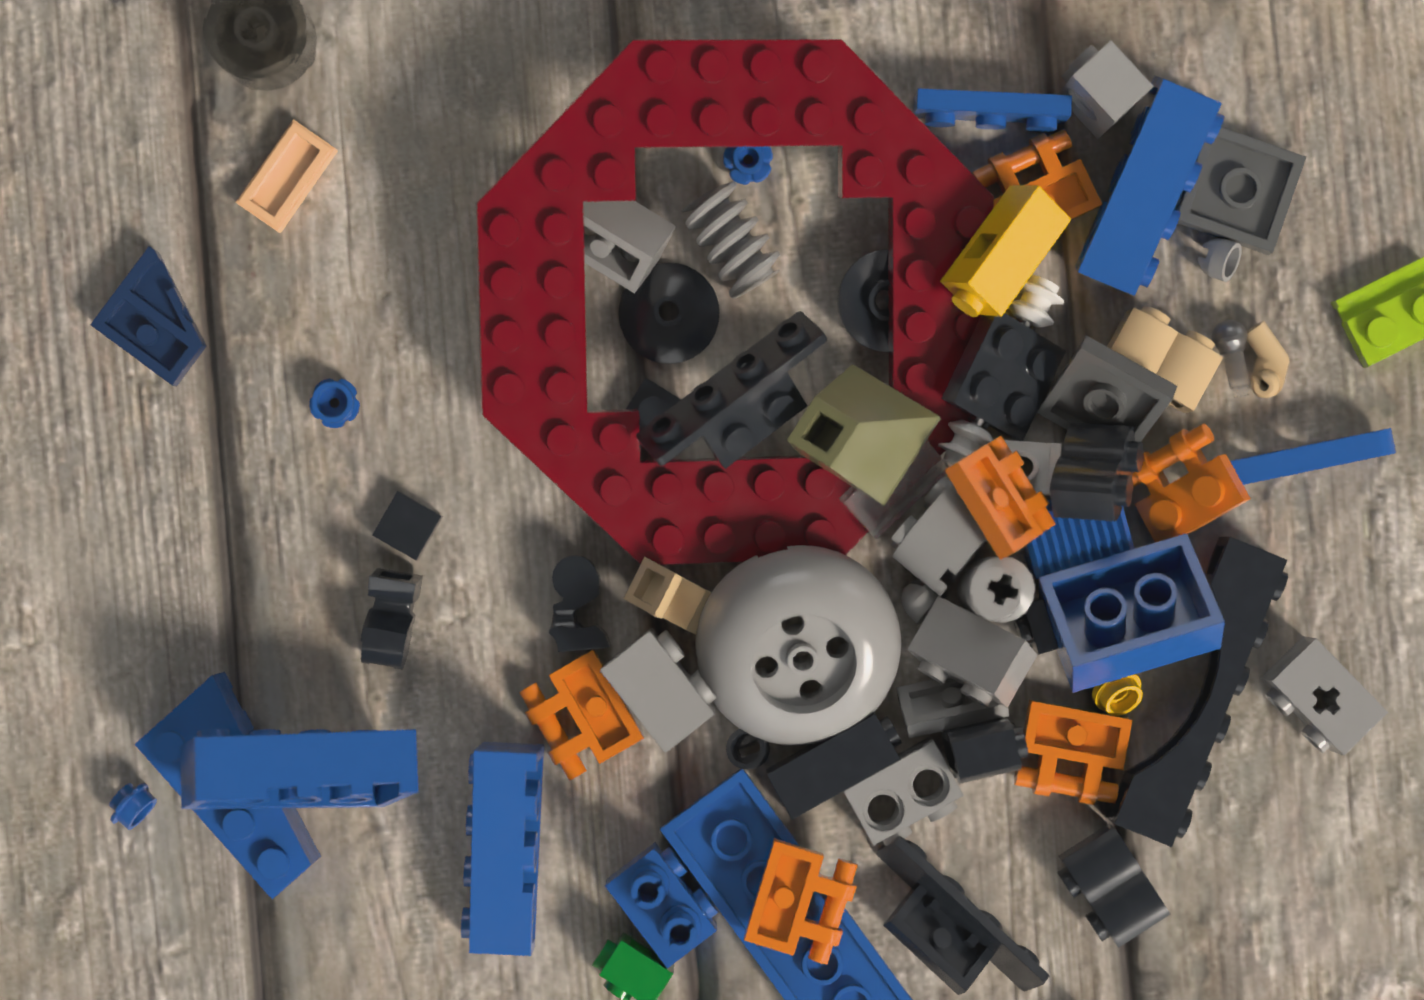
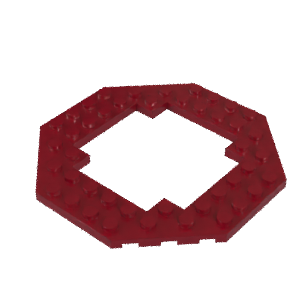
(536, 282)

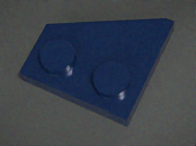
(152, 320)

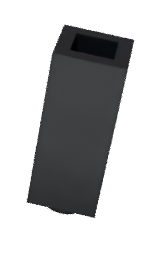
(834, 765)

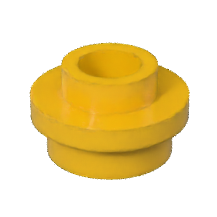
(1118, 695)

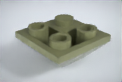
(863, 432)

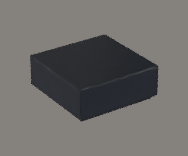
(407, 525)

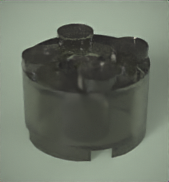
(266, 64)

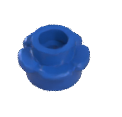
(748, 173)
(321, 399)
(132, 805)

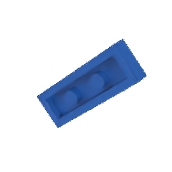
(992, 109)

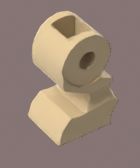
(667, 595)

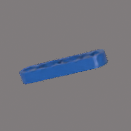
(1315, 456)

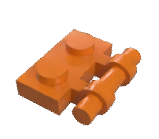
(1067, 185)
(1001, 497)
(1193, 499)
(595, 707)
(1076, 736)
(785, 896)

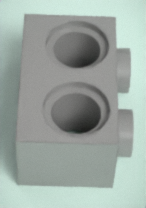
(898, 783)

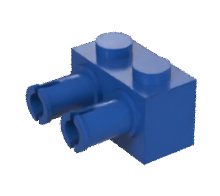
(663, 903)

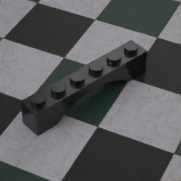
(1160, 788)

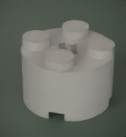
(941, 540)

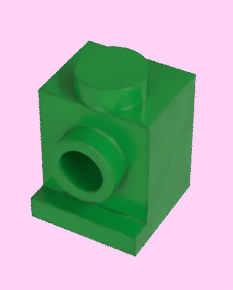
(632, 969)

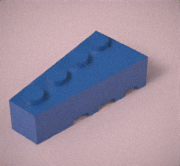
(1149, 186)
(298, 769)
(265, 841)
(503, 848)

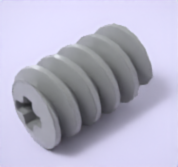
(731, 239)
(1010, 576)

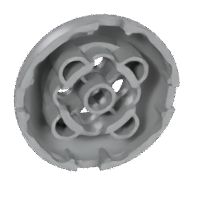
(834, 600)

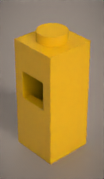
(1005, 251)

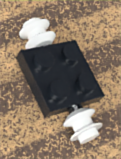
(1004, 372)

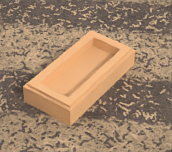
(286, 176)

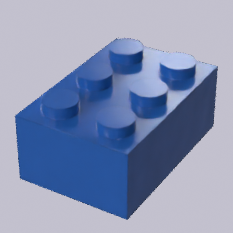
(1131, 612)

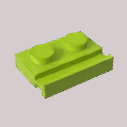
(1385, 314)

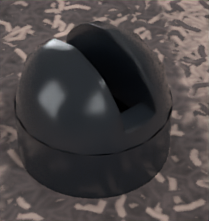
(741, 740)

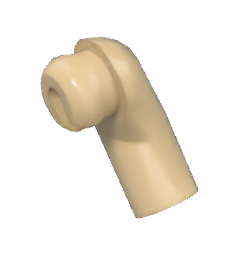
(1271, 361)

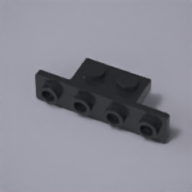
(741, 400)
(949, 929)

